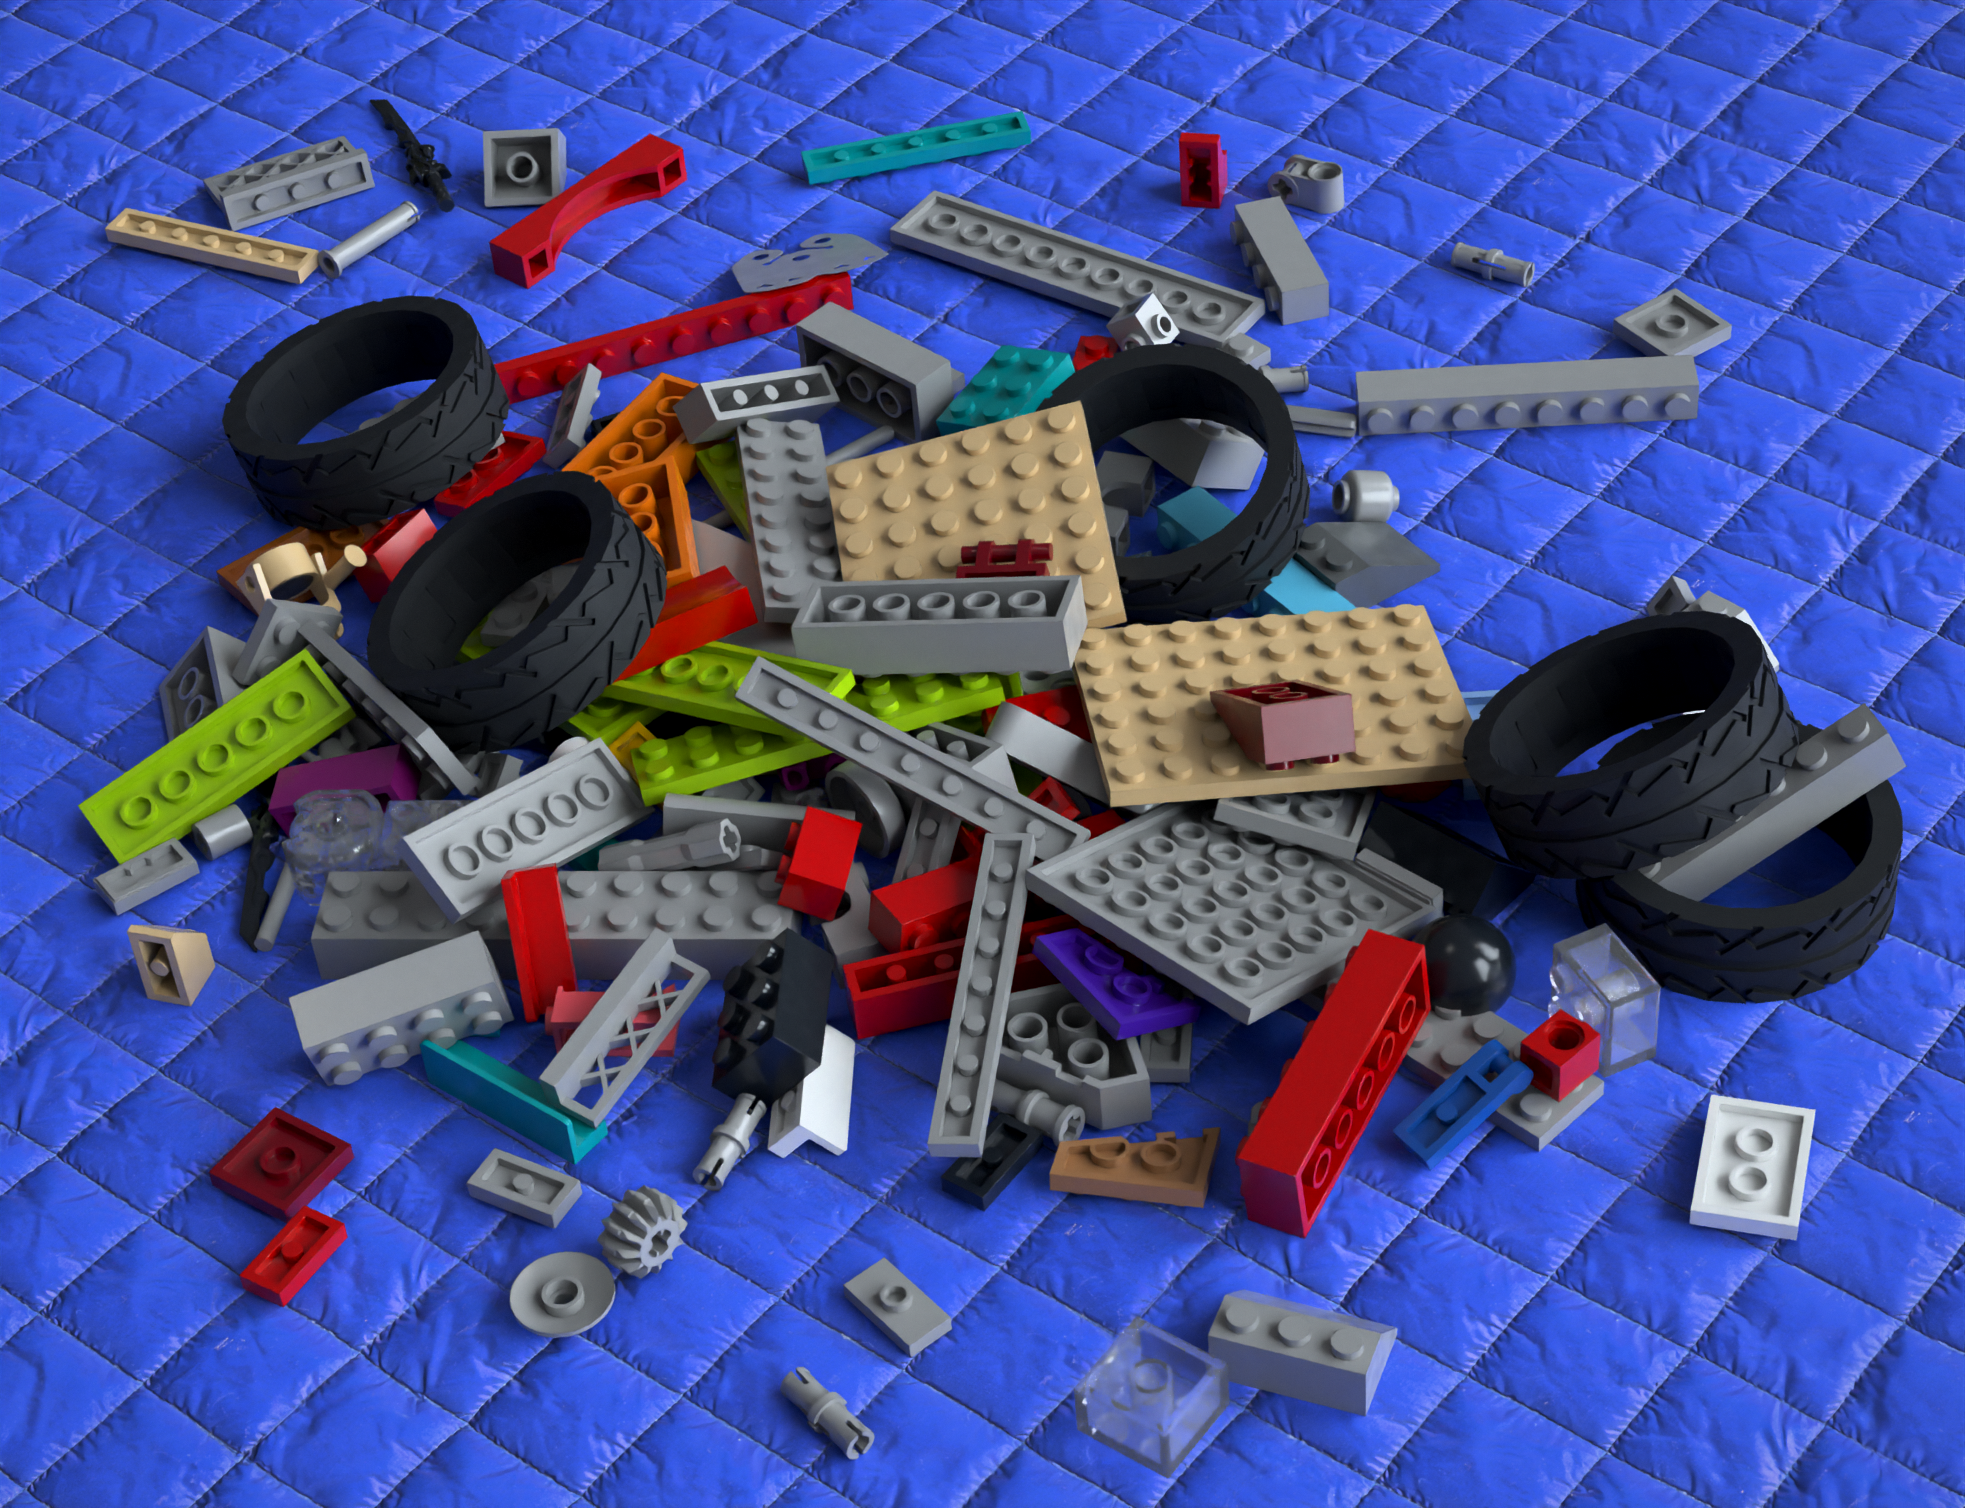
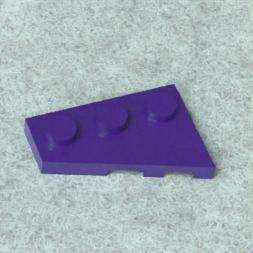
(1108, 990)

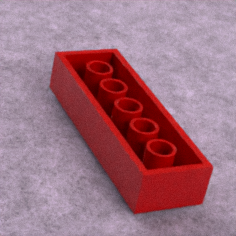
(1334, 1083)

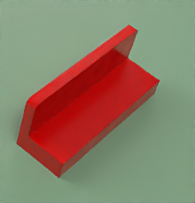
(538, 936)

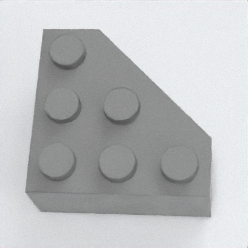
(1067, 1053)

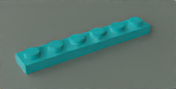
(916, 148)

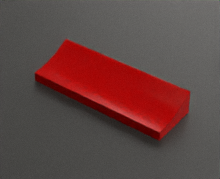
(694, 616)

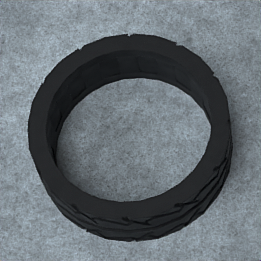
(1210, 385)
(389, 463)
(556, 660)
(1652, 801)
(1757, 951)

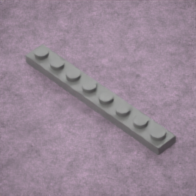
(904, 760)
(982, 997)

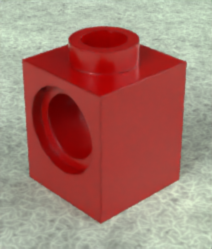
(1561, 1054)

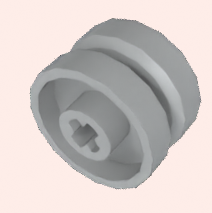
(877, 803)

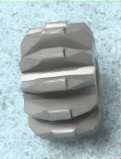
(642, 1231)

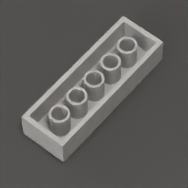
(943, 625)

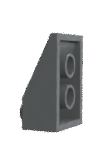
(1363, 560)

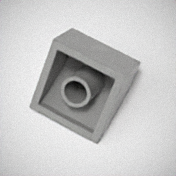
(523, 167)

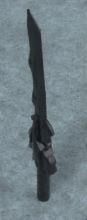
(419, 157)
(265, 832)

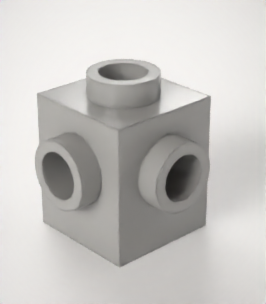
(1142, 323)

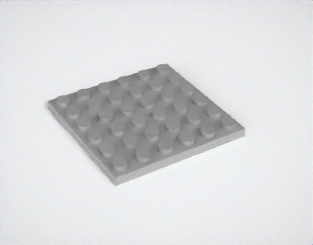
(1224, 906)

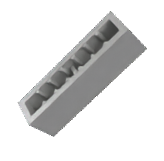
(757, 822)

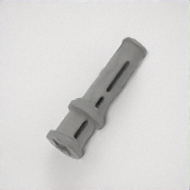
(1039, 1112)

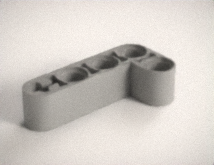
(1056, 754)

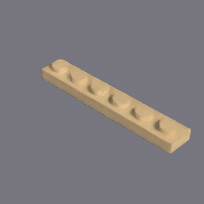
(213, 245)

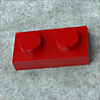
(293, 1256)

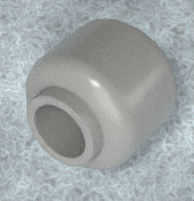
(1365, 496)

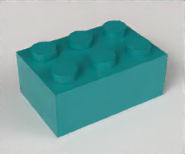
(1006, 387)

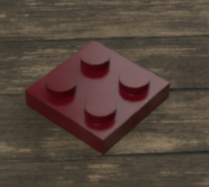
(281, 1165)

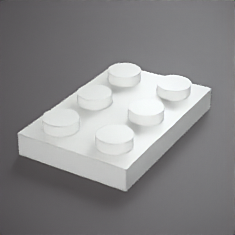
(1752, 1167)

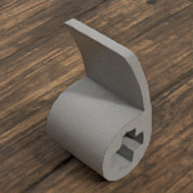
(221, 832)

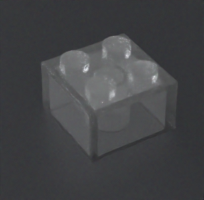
(1611, 991)
(1152, 1396)

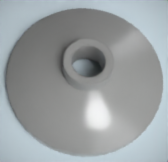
(562, 1294)

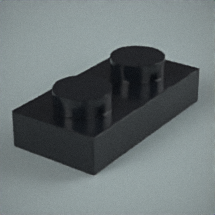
(1005, 1153)

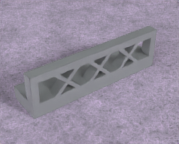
(608, 1021)

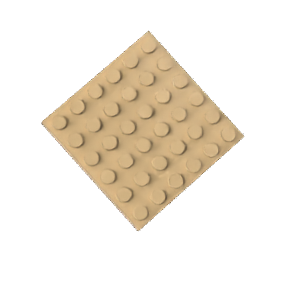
(999, 482)

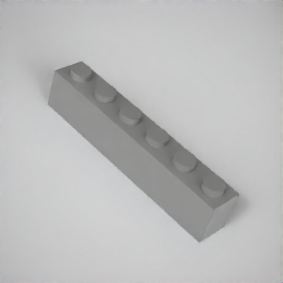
(1823, 779)

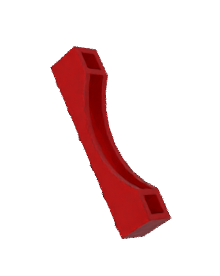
(639, 173)

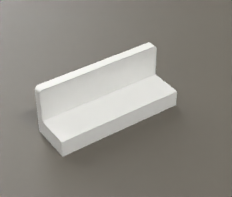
(819, 1103)

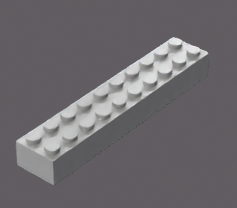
(711, 916)

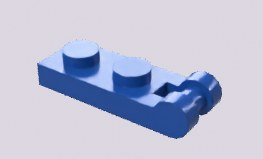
(1462, 1104)

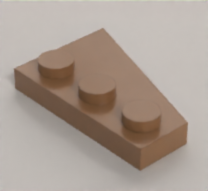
(1150, 1171)

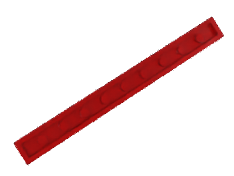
(673, 336)

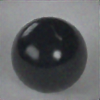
(1467, 964)

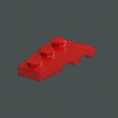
(496, 470)

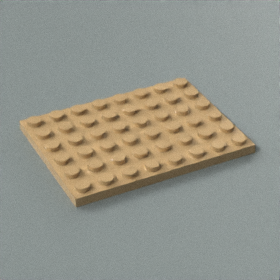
(1167, 743)

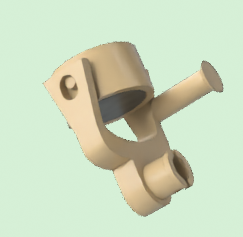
(290, 572)

